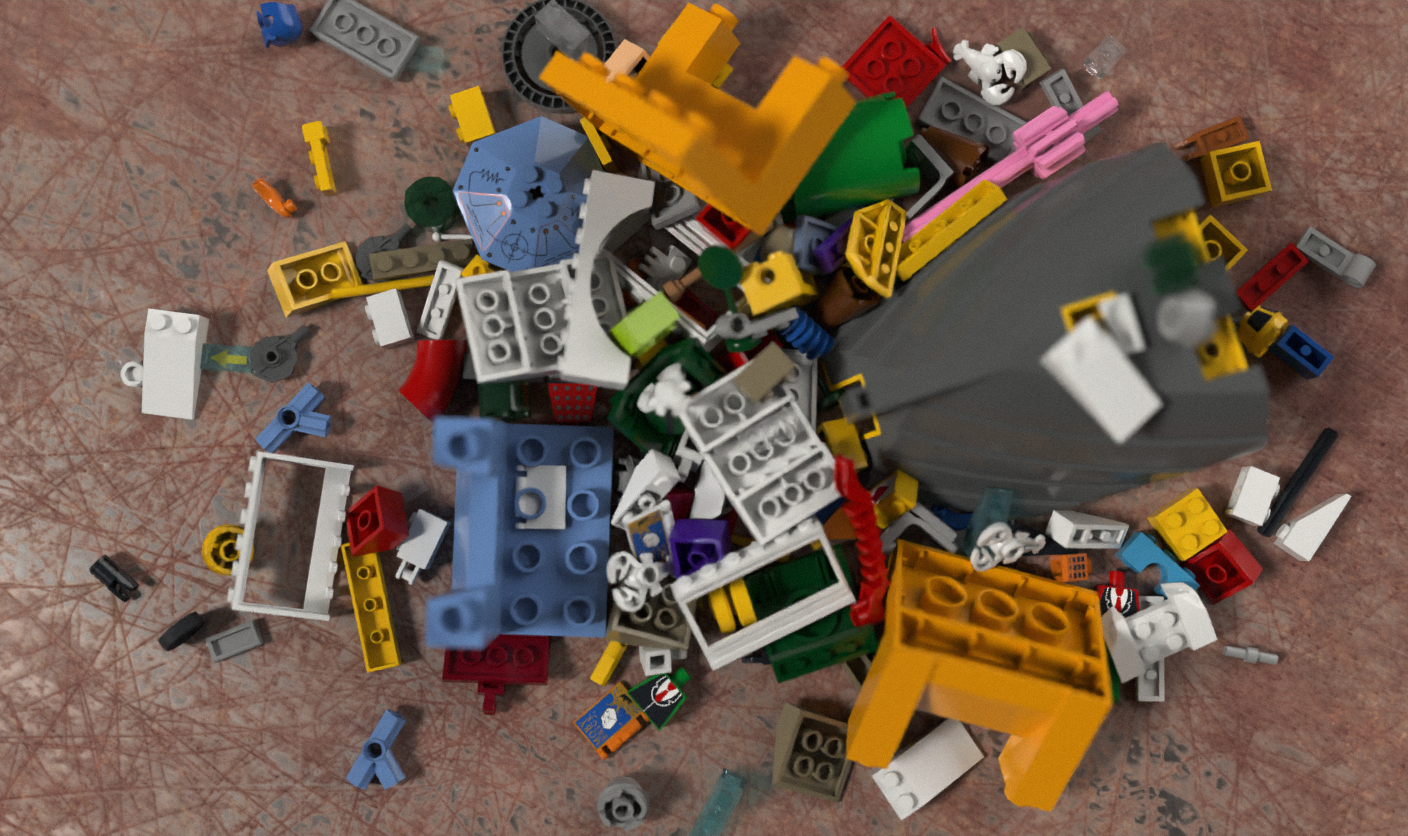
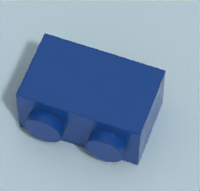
(1301, 353)

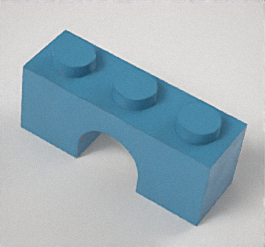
(1142, 551)

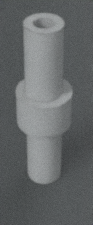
(1250, 655)

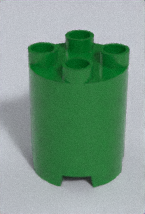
(859, 162)

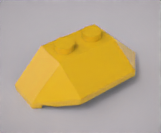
(876, 244)

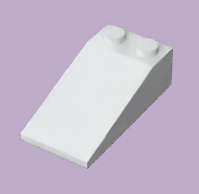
(172, 363)
(1101, 379)
(926, 766)

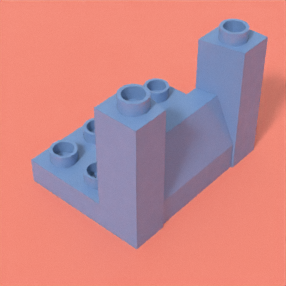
(523, 577)

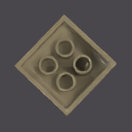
(656, 624)
(810, 753)

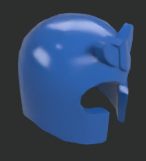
(285, 26)

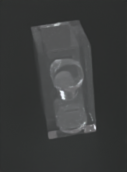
(563, 30)

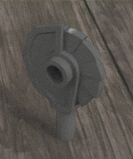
(376, 245)
(276, 357)

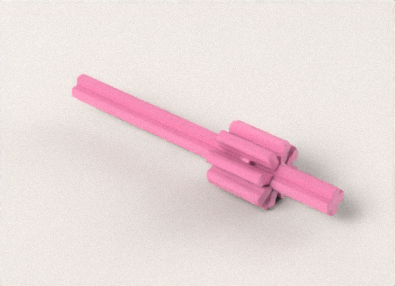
(1040, 145)

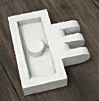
(664, 267)

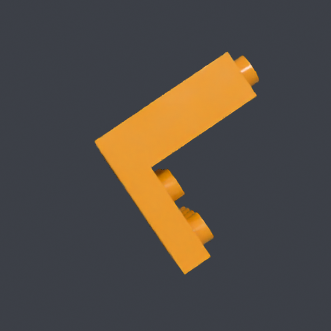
(701, 136)
(991, 654)

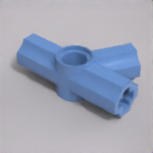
(306, 420)
(383, 765)

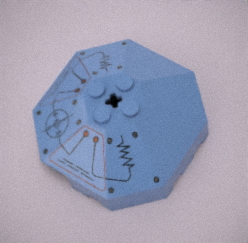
(496, 198)

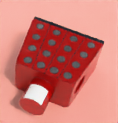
(572, 401)

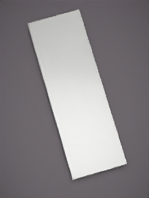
(440, 301)

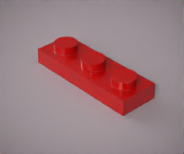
(1270, 277)

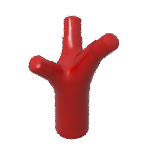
(937, 48)

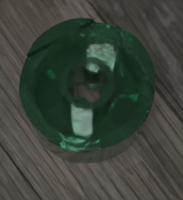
(418, 200)
(1172, 264)
(504, 400)

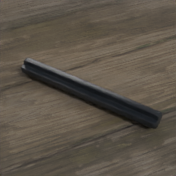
(1298, 481)

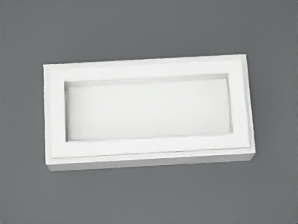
(1122, 324)

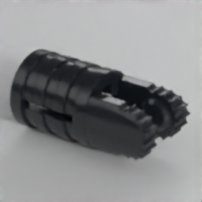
(113, 578)

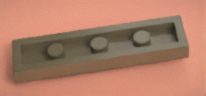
(420, 259)

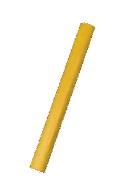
(382, 287)

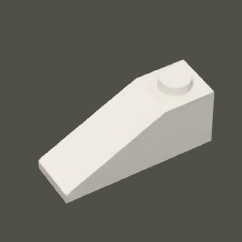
(1085, 530)
(1307, 531)

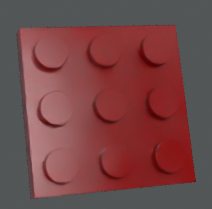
(892, 62)

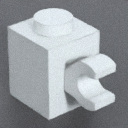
(687, 456)
(658, 659)

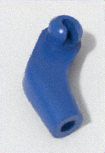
(954, 520)

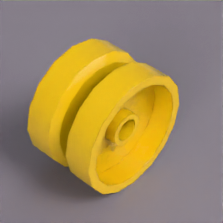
(730, 602)

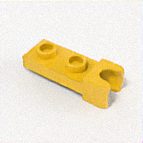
(317, 138)

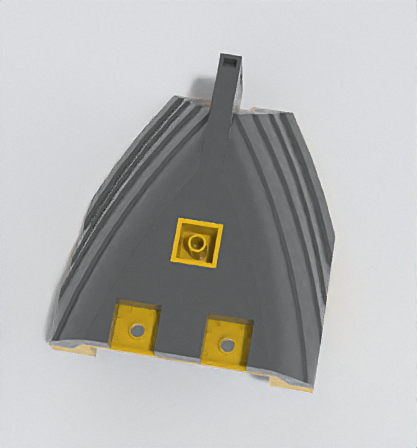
(960, 346)

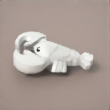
(989, 69)
(667, 392)
(1004, 546)
(638, 577)

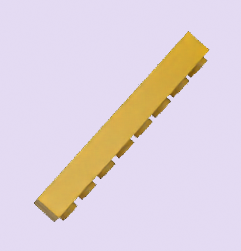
(948, 227)
(372, 610)

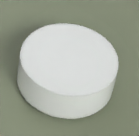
(132, 374)

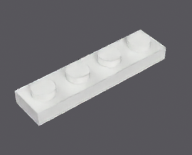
(1150, 684)

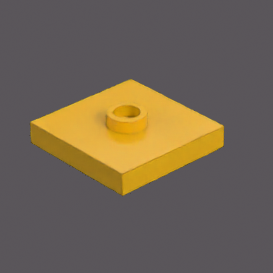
(600, 145)

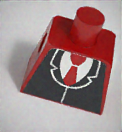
(1123, 599)

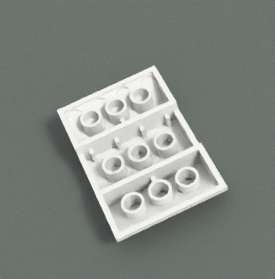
(519, 316)
(766, 488)

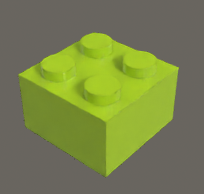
(644, 326)

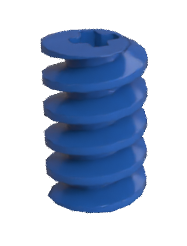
(807, 336)

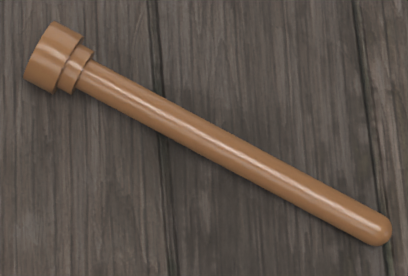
(676, 288)

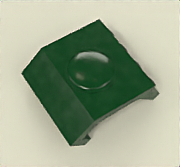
(631, 421)
(822, 642)

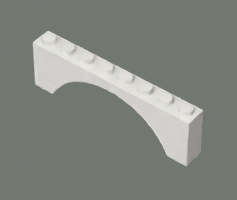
(588, 351)

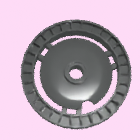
(539, 50)

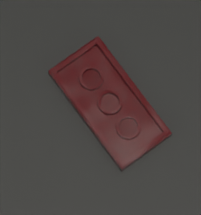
(504, 660)

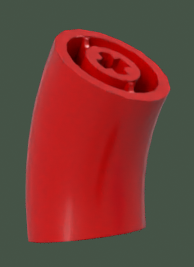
(434, 376)

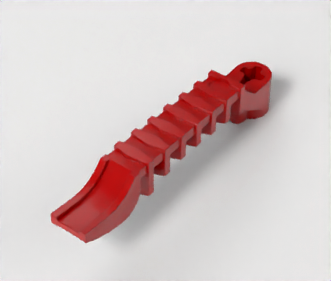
(863, 517)

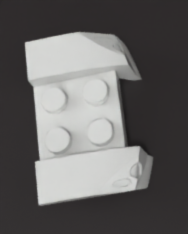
(1157, 630)

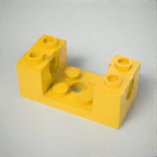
(785, 289)

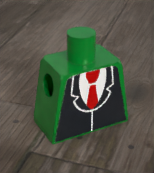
(660, 695)

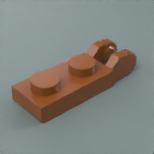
(1214, 138)

